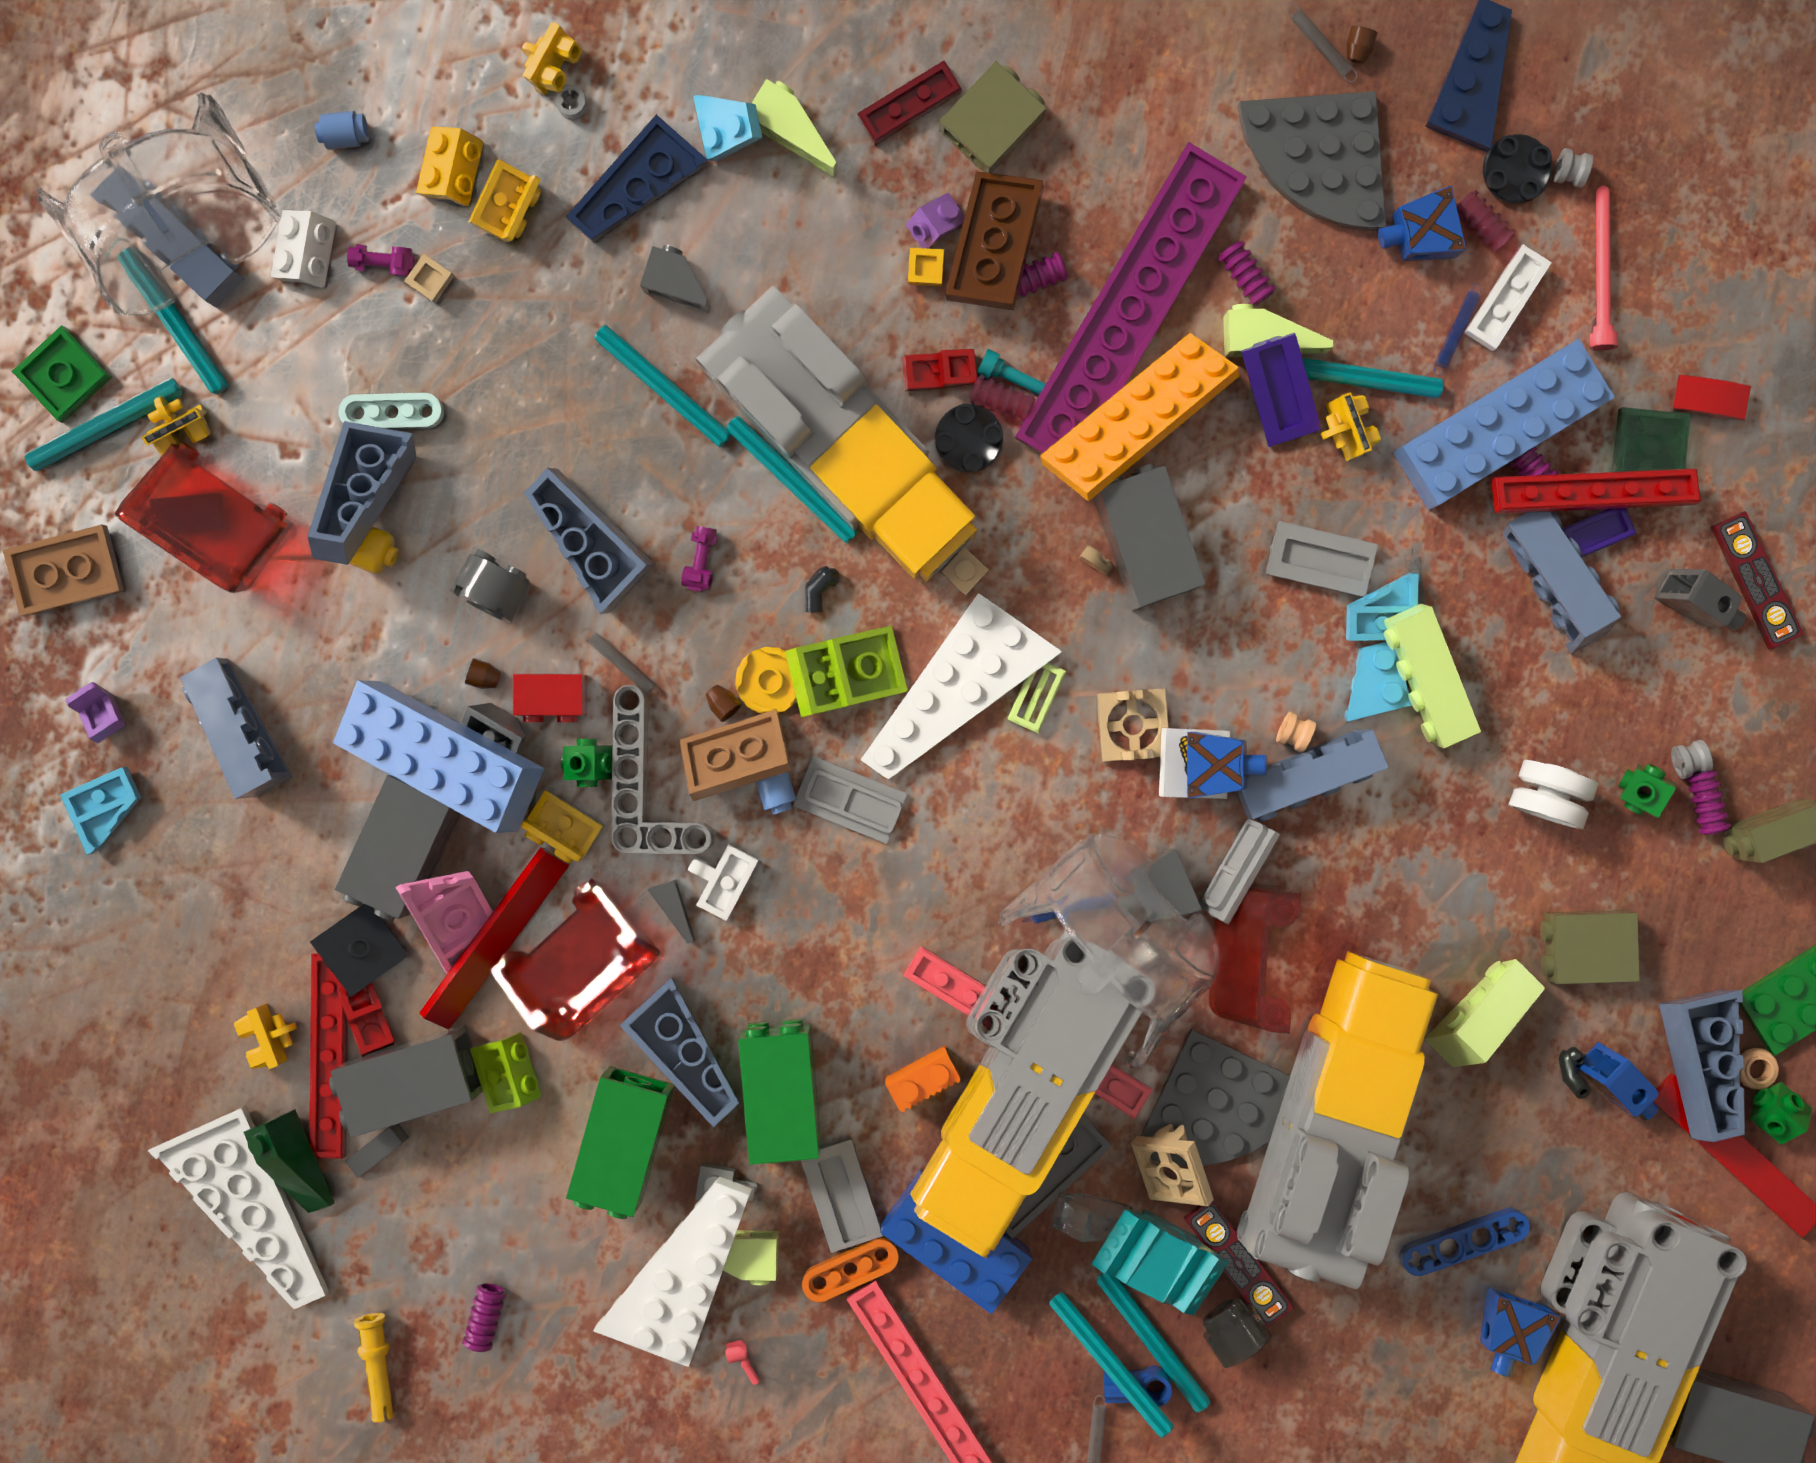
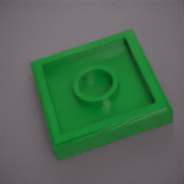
(61, 374)

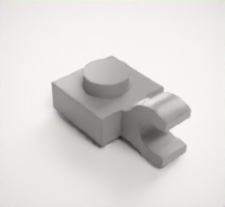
(710, 1173)

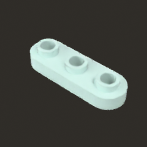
(378, 405)

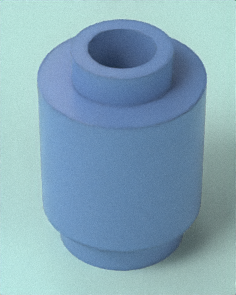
(342, 129)
(776, 793)

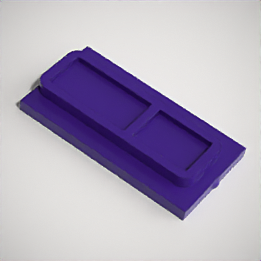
(1281, 389)

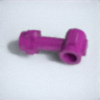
(399, 261)
(697, 577)

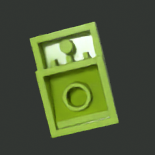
(846, 671)

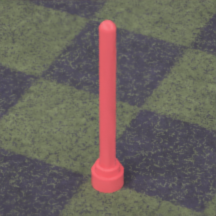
(1604, 334)

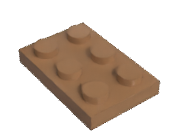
(63, 570)
(735, 755)

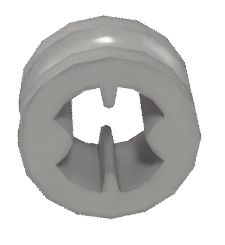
(571, 114)

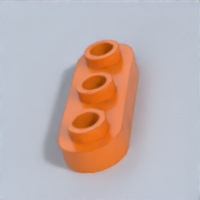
(840, 1280)

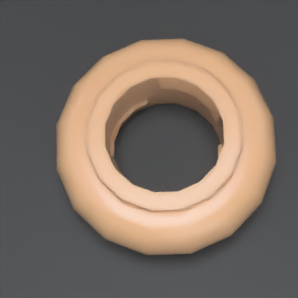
(1770, 1069)

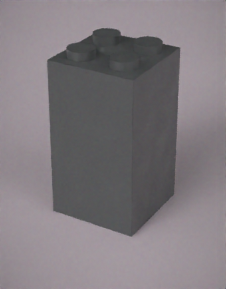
(1148, 537)
(396, 847)
(406, 1081)
(1741, 1422)

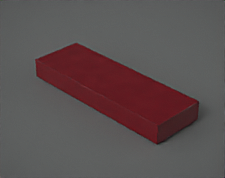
(909, 102)

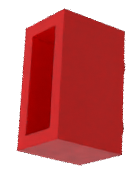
(550, 696)

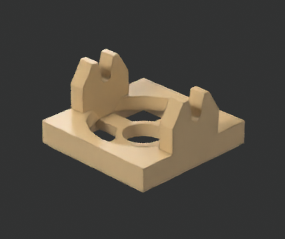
(1108, 701)
(1191, 1183)

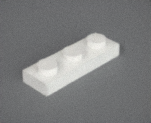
(1507, 297)

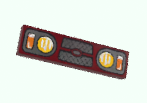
(1757, 580)
(1243, 1269)

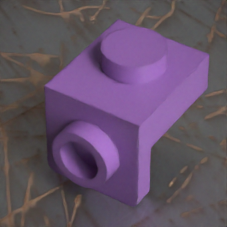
(935, 221)
(97, 711)

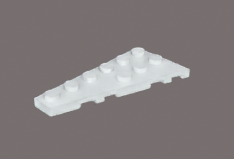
(968, 673)
(245, 1203)
(675, 1289)

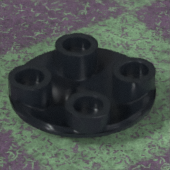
(1517, 168)
(969, 438)

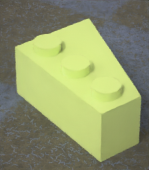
(1485, 1015)

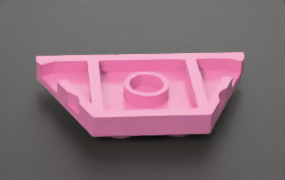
(447, 913)

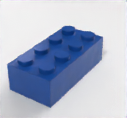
(977, 1277)

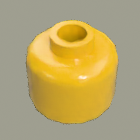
(376, 552)

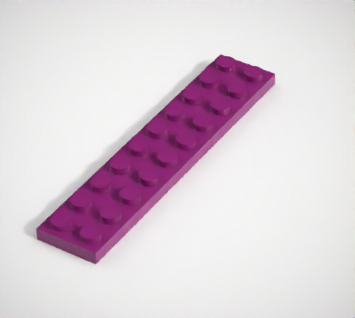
(1135, 296)

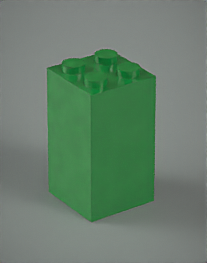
(779, 1092)
(620, 1142)

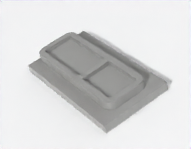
(1321, 559)
(850, 799)
(1238, 870)
(842, 1196)

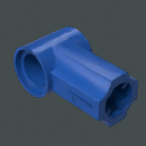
(1114, 1395)

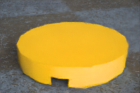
(765, 681)

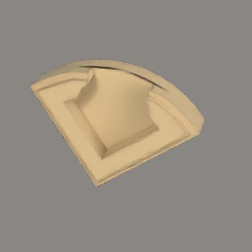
(1094, 559)

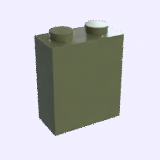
(992, 117)
(1773, 832)
(1590, 946)

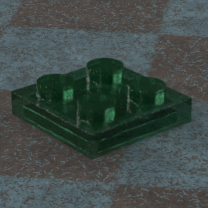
(1650, 440)

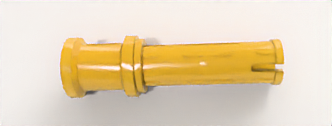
(373, 1352)

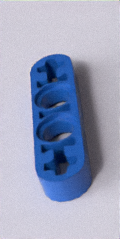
(1463, 1236)

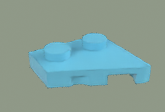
(726, 125)
(1367, 614)
(1376, 683)
(101, 806)

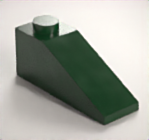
(287, 1157)

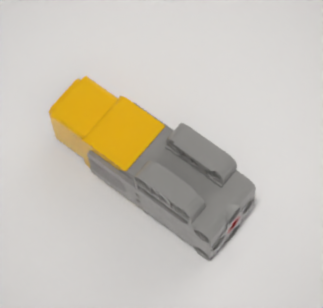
(837, 433)
(1025, 1096)
(1331, 1161)
(1632, 1332)

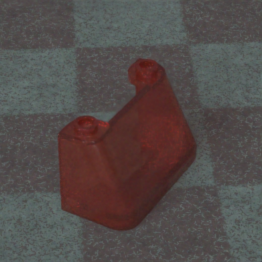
(204, 520)
(1243, 958)
(577, 965)

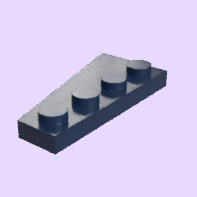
(1473, 83)
(640, 175)

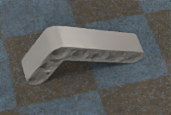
(638, 787)

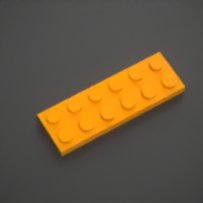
(1139, 416)

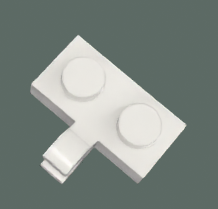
(725, 880)

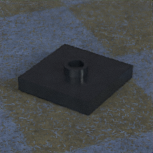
(359, 949)

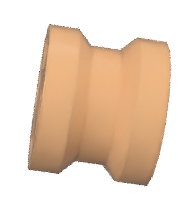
(1295, 732)

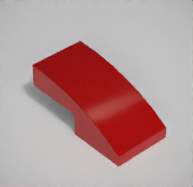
(939, 370)
(1711, 397)
(366, 1020)

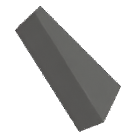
(671, 902)
(376, 1149)

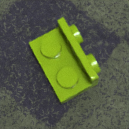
(506, 1073)

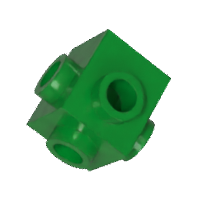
(587, 762)
(1651, 801)
(1780, 1113)

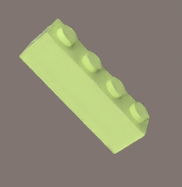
(1431, 676)

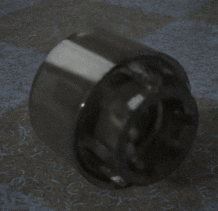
(1235, 1331)

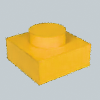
(925, 267)

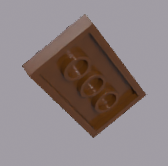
(994, 240)

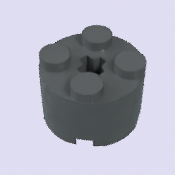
(491, 586)

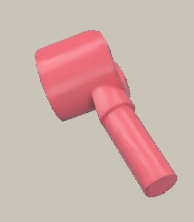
(736, 1352)

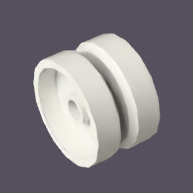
(1553, 794)

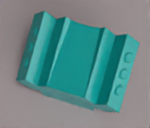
(1160, 1260)

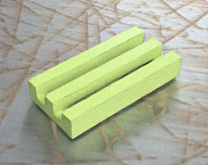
(1024, 721)

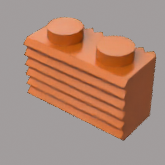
(922, 1078)

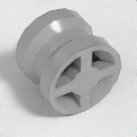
(1573, 168)
(1691, 759)

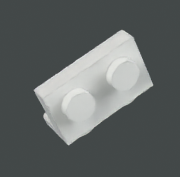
(303, 248)

